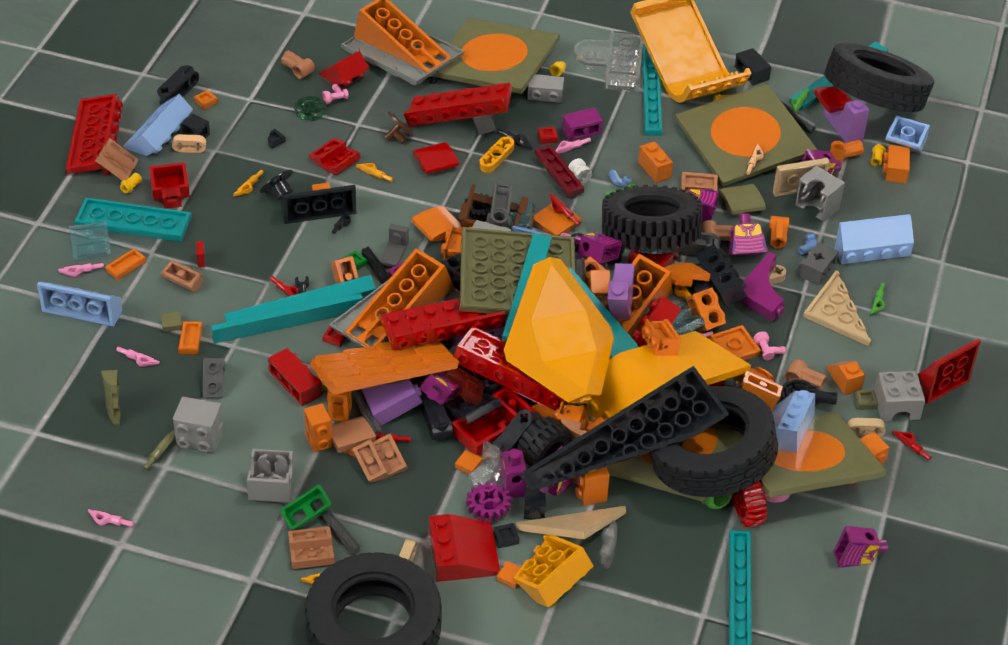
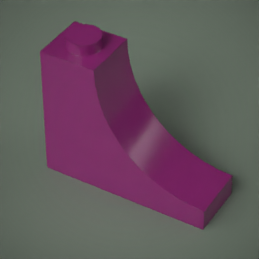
(760, 292)

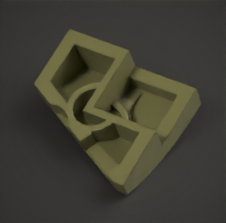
(111, 392)

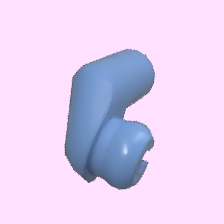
(617, 181)
(811, 242)

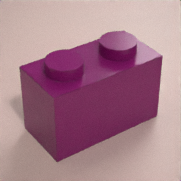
(582, 124)

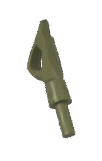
(160, 449)

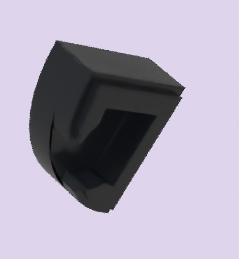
(275, 138)

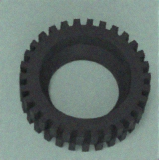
(652, 217)

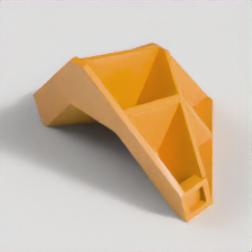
(560, 335)

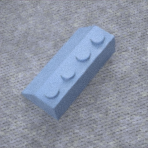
(159, 127)
(874, 239)
(79, 303)
(793, 418)

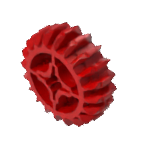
(750, 505)

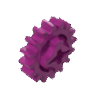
(488, 501)

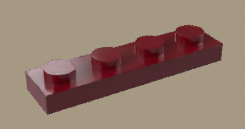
(559, 171)

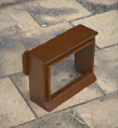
(475, 197)

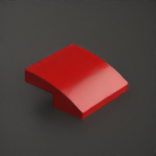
(832, 98)
(334, 156)
(436, 157)

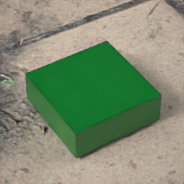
(359, 260)

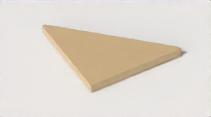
(837, 311)
(573, 525)

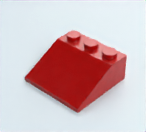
(948, 372)
(462, 548)

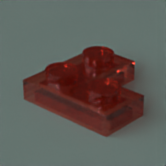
(471, 386)

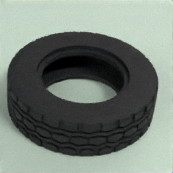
(879, 77)
(730, 469)
(368, 576)

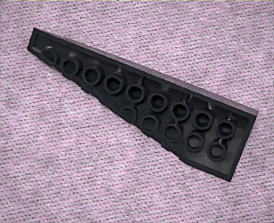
(659, 419)

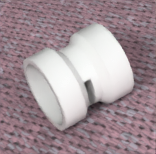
(580, 170)

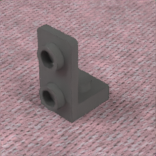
(396, 246)
(213, 377)

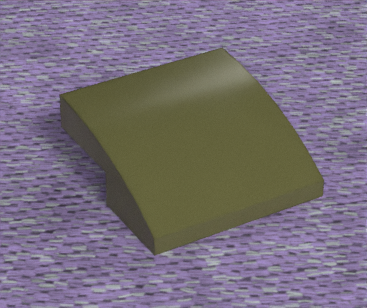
(742, 199)

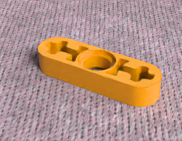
(485, 165)

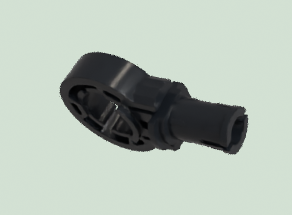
(820, 396)

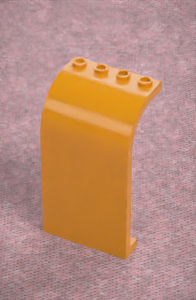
(683, 49)
(639, 372)

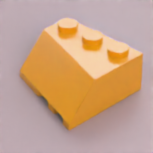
(552, 570)

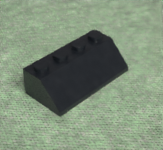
(318, 204)

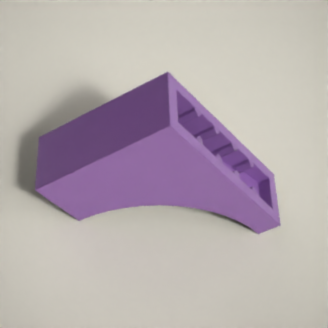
(850, 121)
(621, 291)
(392, 400)

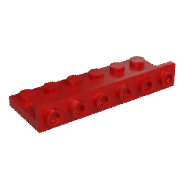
(459, 104)
(95, 123)
(435, 323)
(486, 357)

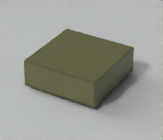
(171, 321)
(866, 399)

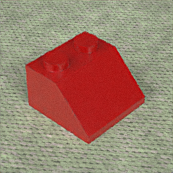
(346, 69)

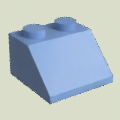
(908, 133)

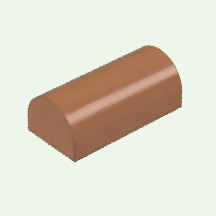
(182, 276)

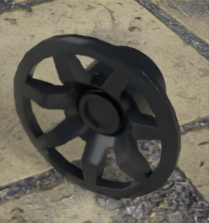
(280, 186)

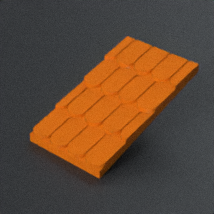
(380, 365)

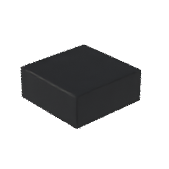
(506, 535)

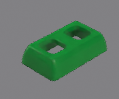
(304, 503)

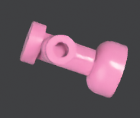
(328, 97)
(762, 340)

